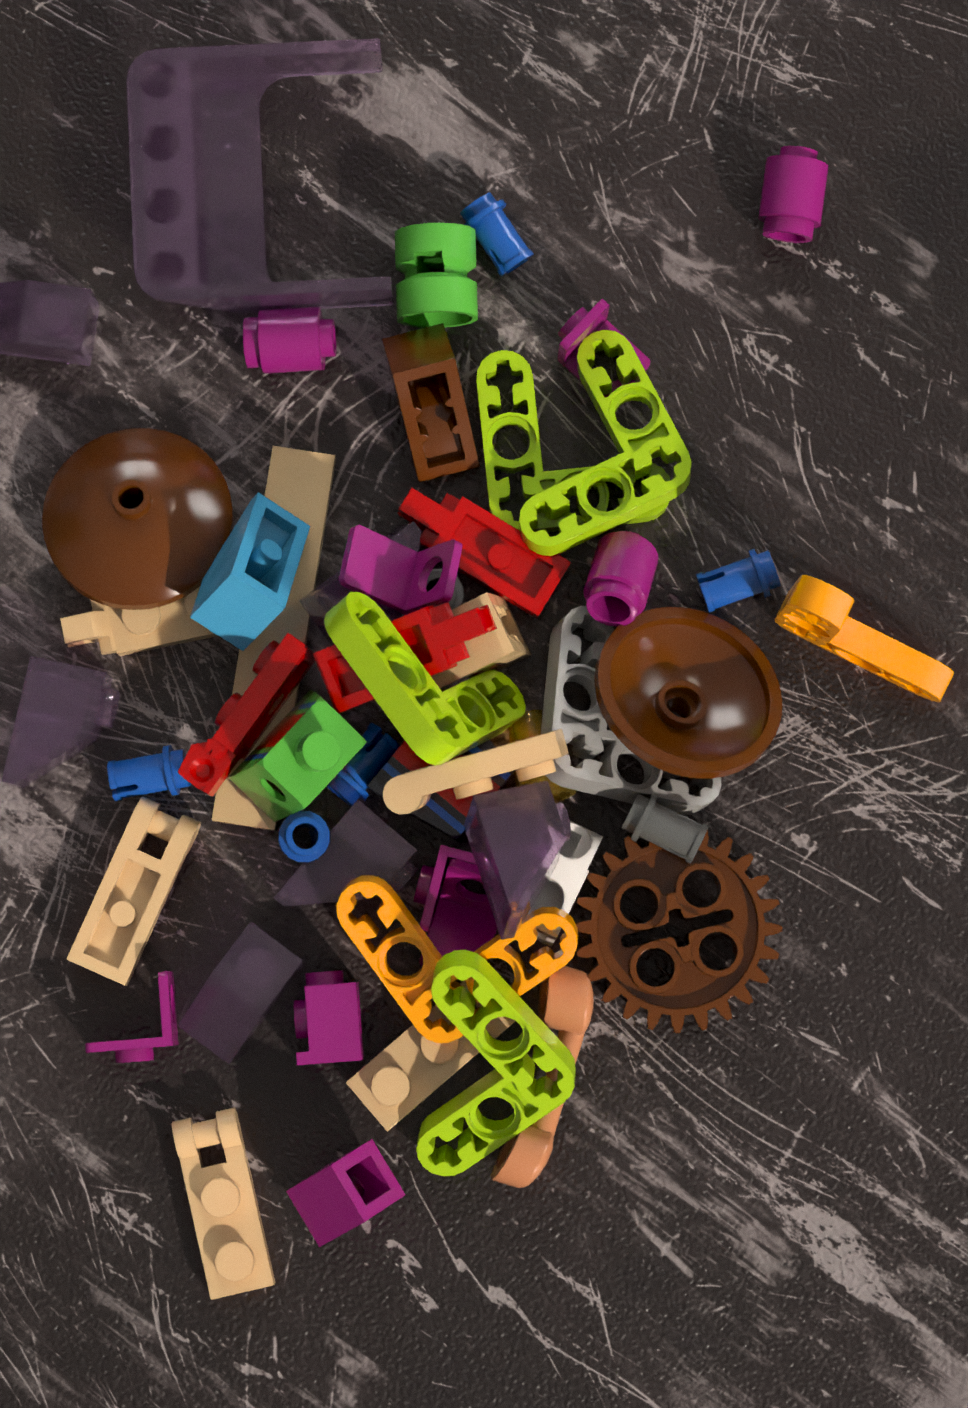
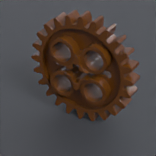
(691, 985)

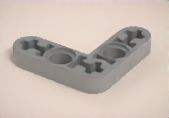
(589, 731)

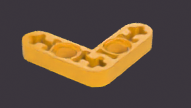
(821, 617)
(414, 990)

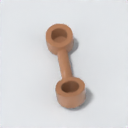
(568, 1007)

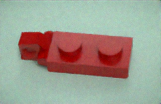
(490, 551)
(431, 634)
(248, 715)

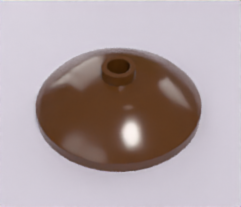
(145, 552)
(702, 672)

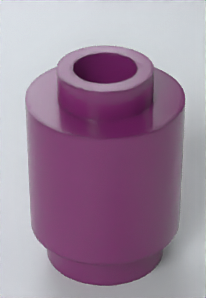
(793, 194)
(288, 340)
(620, 578)

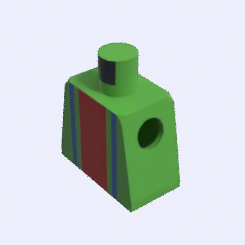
(298, 758)

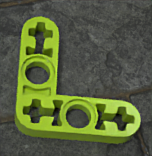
(524, 394)
(634, 447)
(429, 720)
(513, 1070)

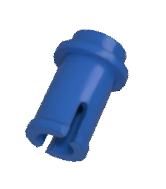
(496, 234)
(739, 580)
(147, 774)
(353, 779)
(318, 831)

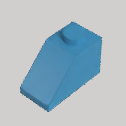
(251, 573)

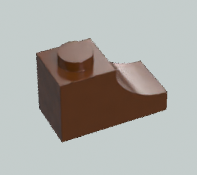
(431, 402)

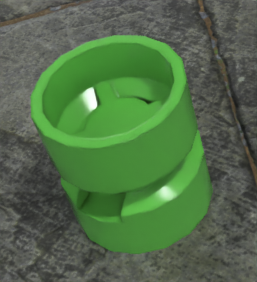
(436, 297)

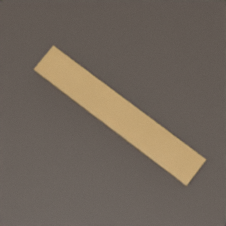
(302, 486)

